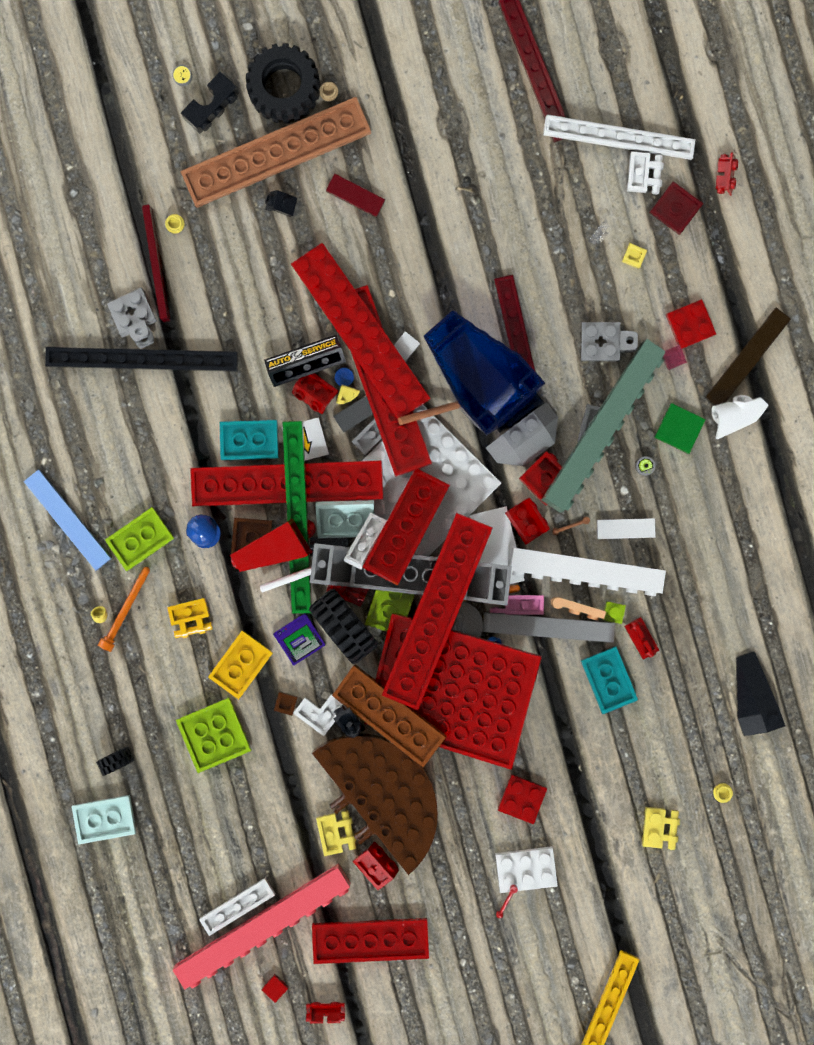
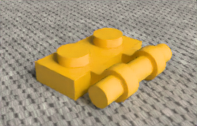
(188, 612)

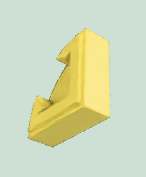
(346, 394)

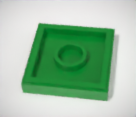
(679, 428)

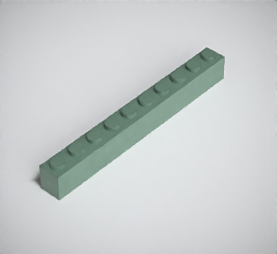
(602, 427)

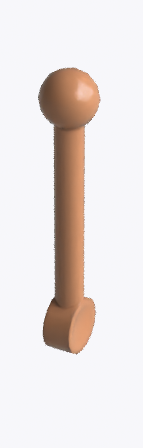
(585, 520)

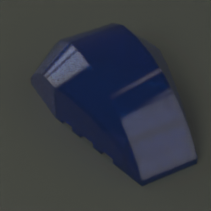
(481, 372)

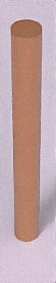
(428, 413)

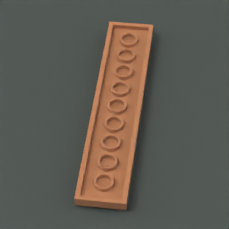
(276, 152)

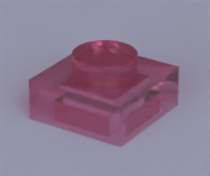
(674, 357)

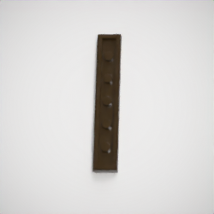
(748, 357)

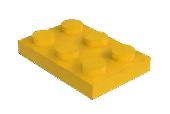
(240, 664)

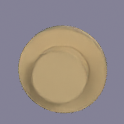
(328, 91)

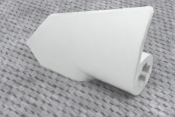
(737, 414)

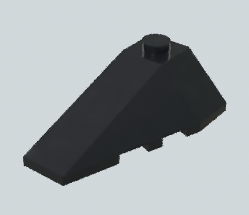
(756, 703)

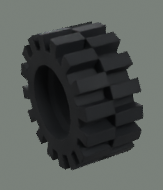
(115, 761)

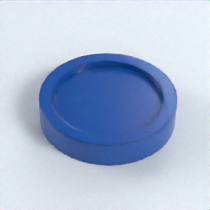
(344, 376)

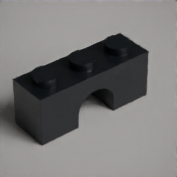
(202, 115)

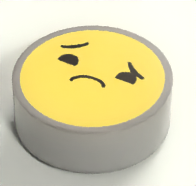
(182, 75)

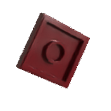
(676, 208)

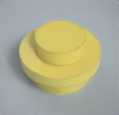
(174, 223)
(722, 793)

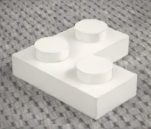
(318, 718)

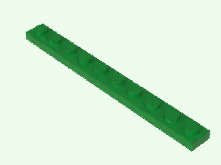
(297, 508)

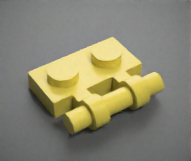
(654, 828)
(330, 835)

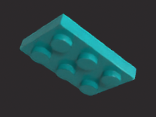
(249, 440)
(609, 680)

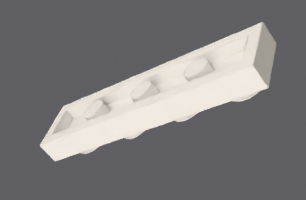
(237, 906)

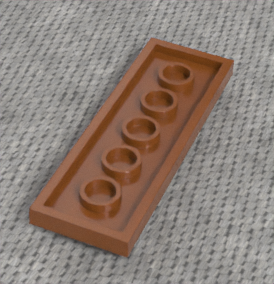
(390, 718)

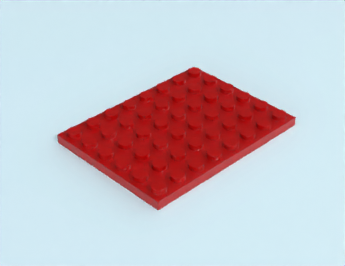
(474, 694)

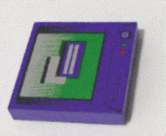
(299, 639)

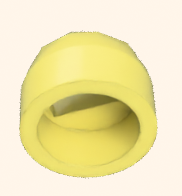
(99, 614)

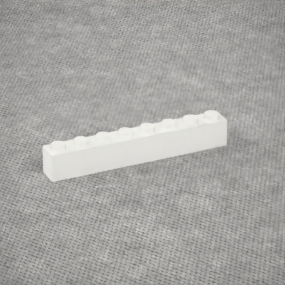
(587, 570)

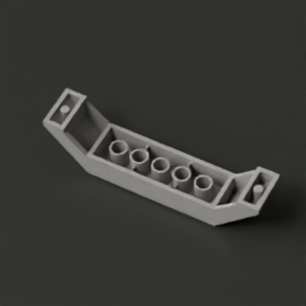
(488, 585)

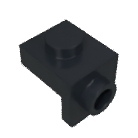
(281, 203)

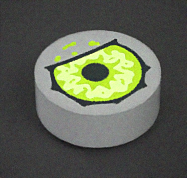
(645, 466)

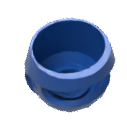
(203, 531)

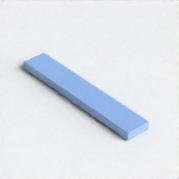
(67, 520)

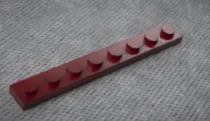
(531, 59)

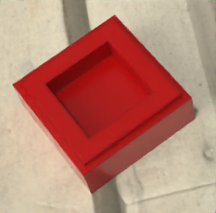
(274, 988)

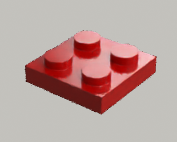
(690, 324)
(522, 799)

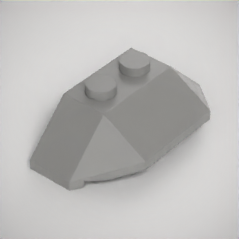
(526, 438)

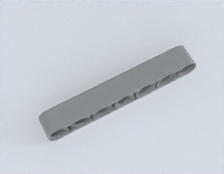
(548, 627)

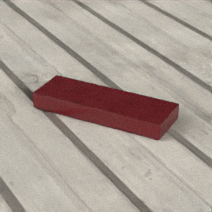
(355, 195)

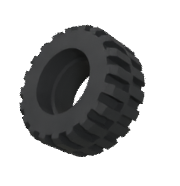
(278, 59)
(343, 626)

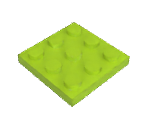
(213, 735)

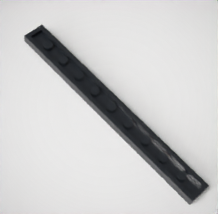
(141, 359)

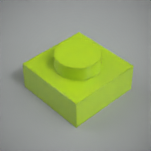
(614, 612)

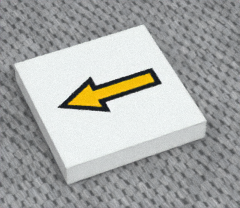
(314, 439)

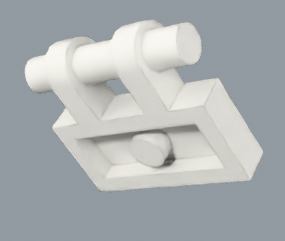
(639, 170)

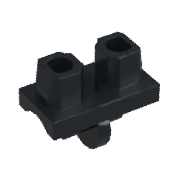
(348, 722)

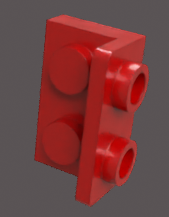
(314, 392)
(527, 520)
(376, 866)

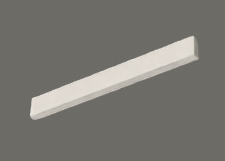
(619, 137)

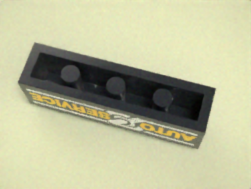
(304, 360)

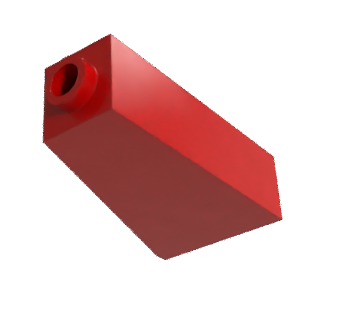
(275, 547)

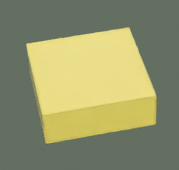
(634, 255)

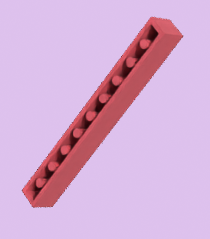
(262, 926)

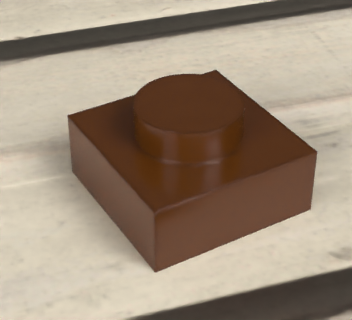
(285, 703)

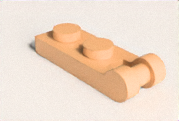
(576, 608)

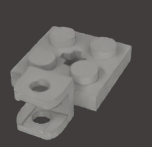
(136, 324)
(615, 343)

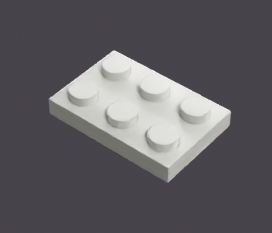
(526, 869)

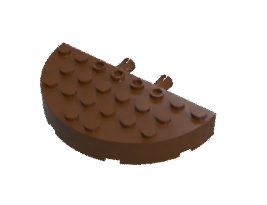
(386, 791)

